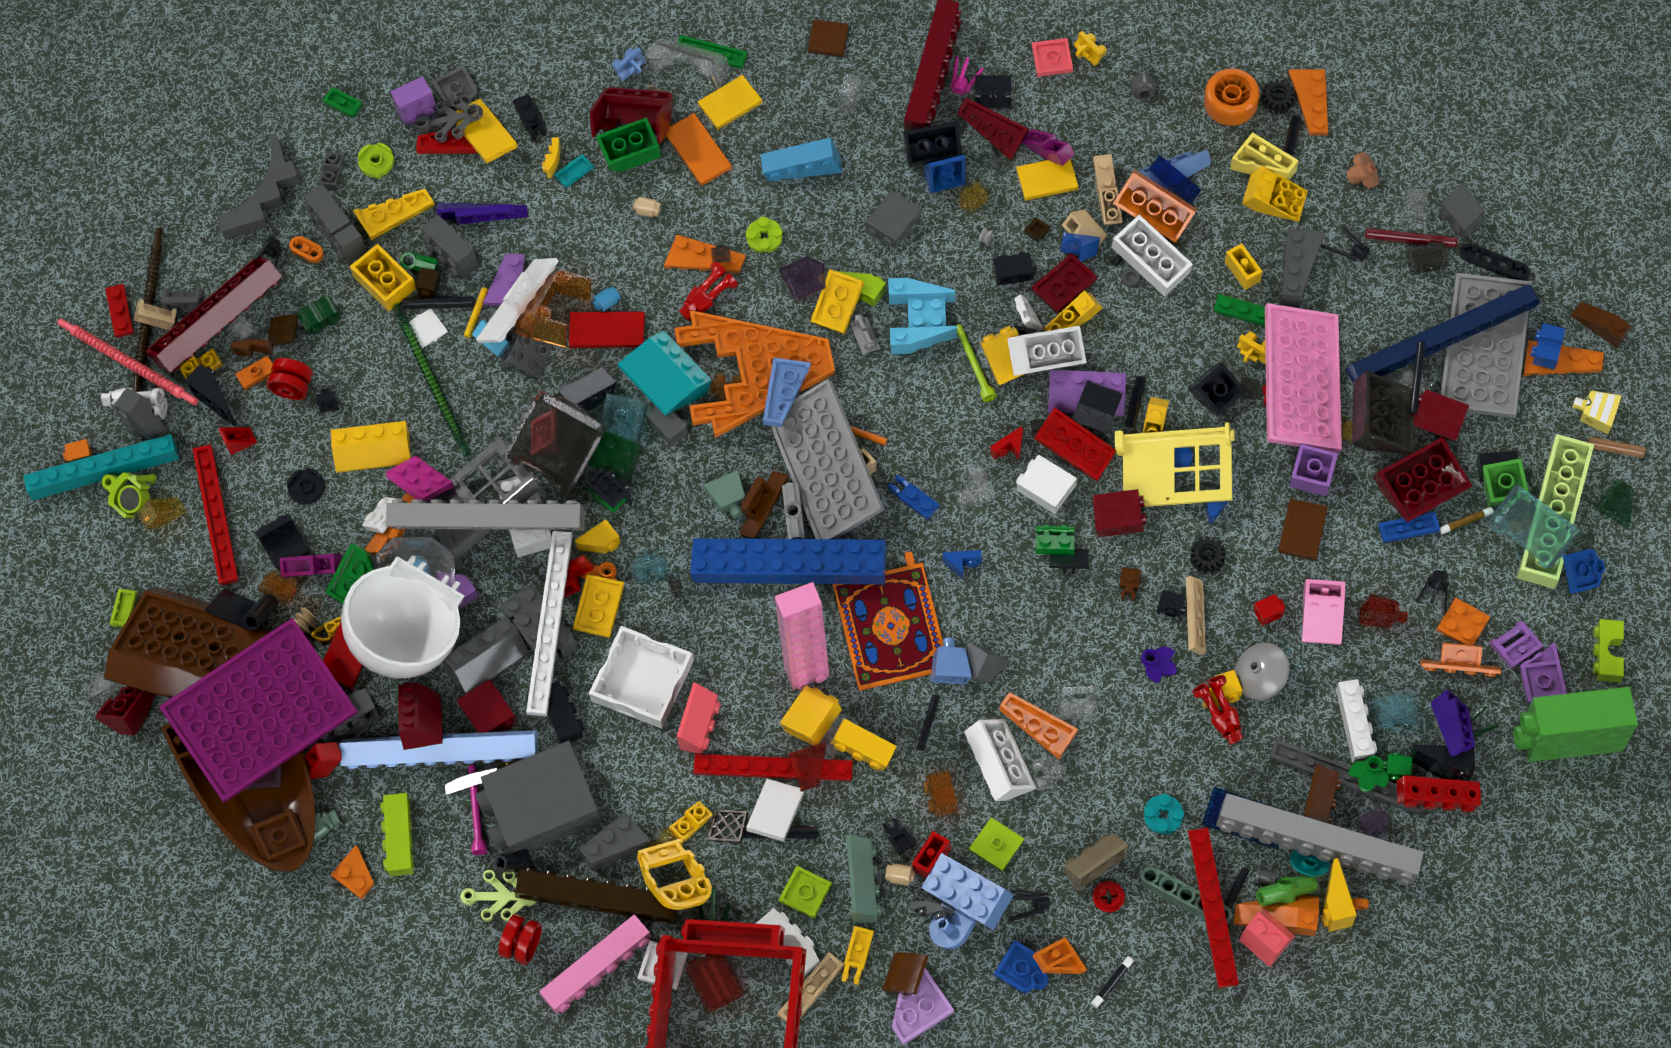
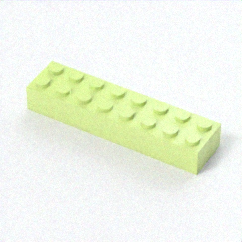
(1561, 492)

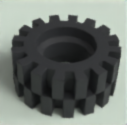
(1279, 87)
(1212, 545)

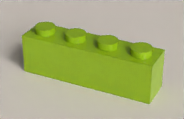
(397, 834)

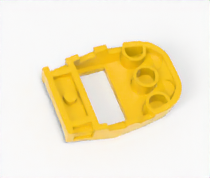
(680, 894)

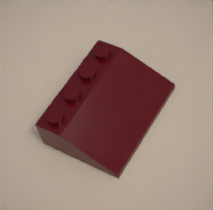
(1422, 480)

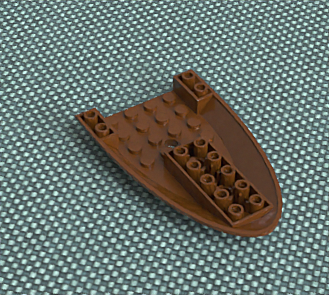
(155, 662)

